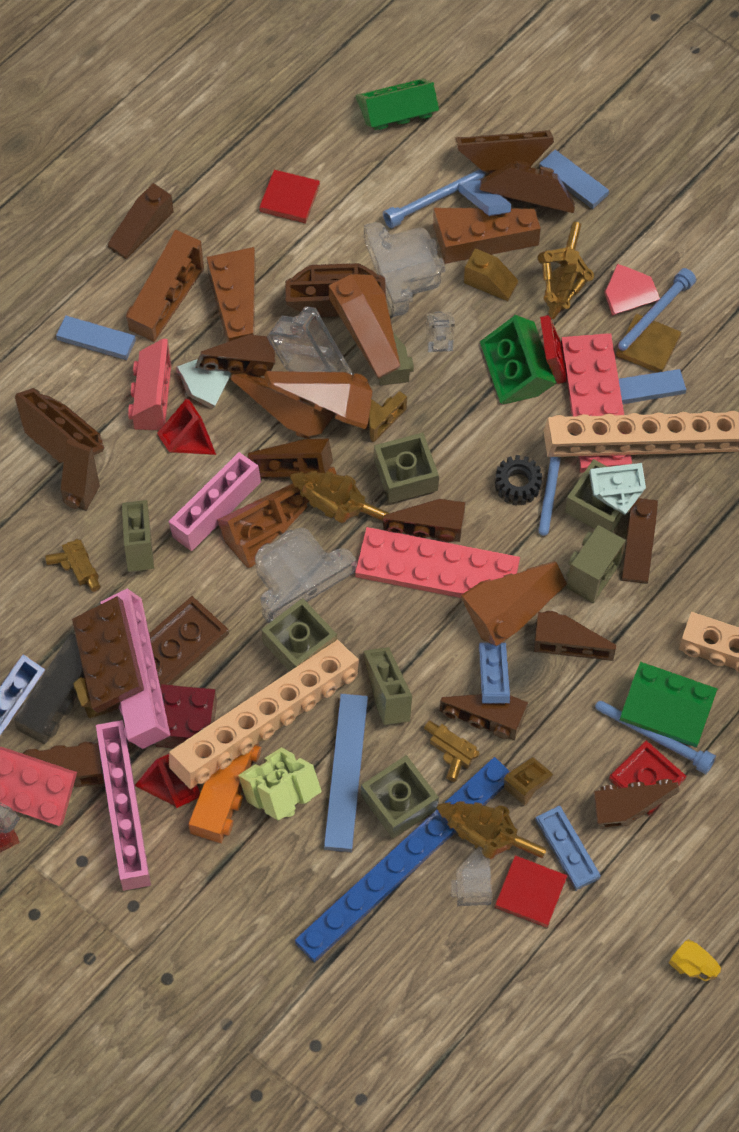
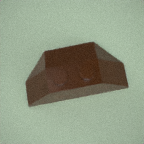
(496, 151)
(529, 185)
(312, 284)
(54, 423)

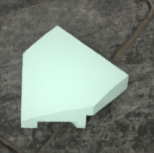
(202, 384)
(618, 485)

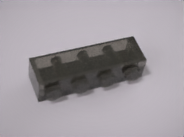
(52, 695)

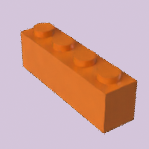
(220, 798)

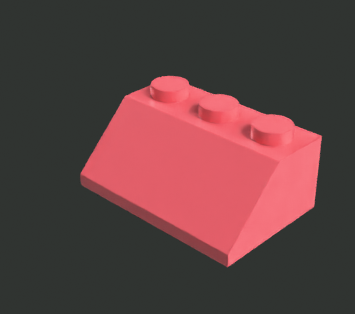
(151, 387)

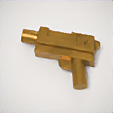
(76, 558)
(456, 750)

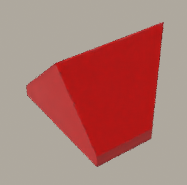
(186, 432)
(166, 785)

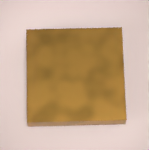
(652, 346)

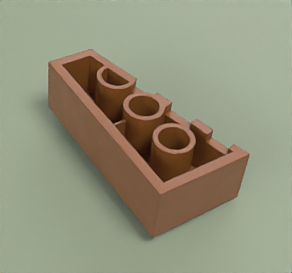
(470, 228)
(166, 286)
(234, 290)

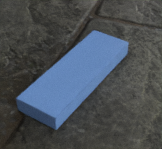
(576, 180)
(488, 202)
(96, 337)
(652, 386)
(494, 673)
(567, 848)

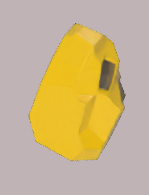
(695, 962)

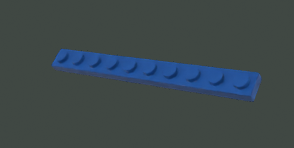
(396, 866)

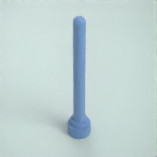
(394, 216)
(682, 281)
(549, 495)
(702, 760)

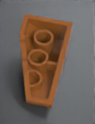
(367, 318)
(337, 391)
(293, 414)
(508, 603)

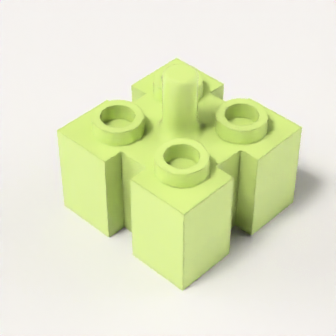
(280, 784)

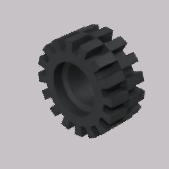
(521, 467)

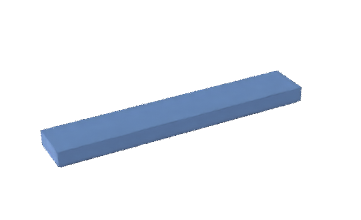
(346, 773)

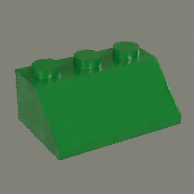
(398, 103)
(517, 361)
(668, 704)

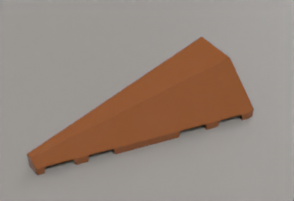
(262, 521)

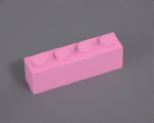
(214, 501)

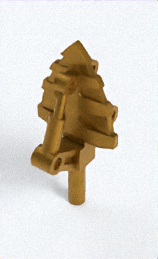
(561, 280)
(334, 495)
(487, 828)

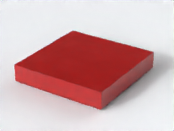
(289, 196)
(553, 349)
(646, 766)
(531, 891)

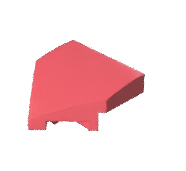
(629, 290)

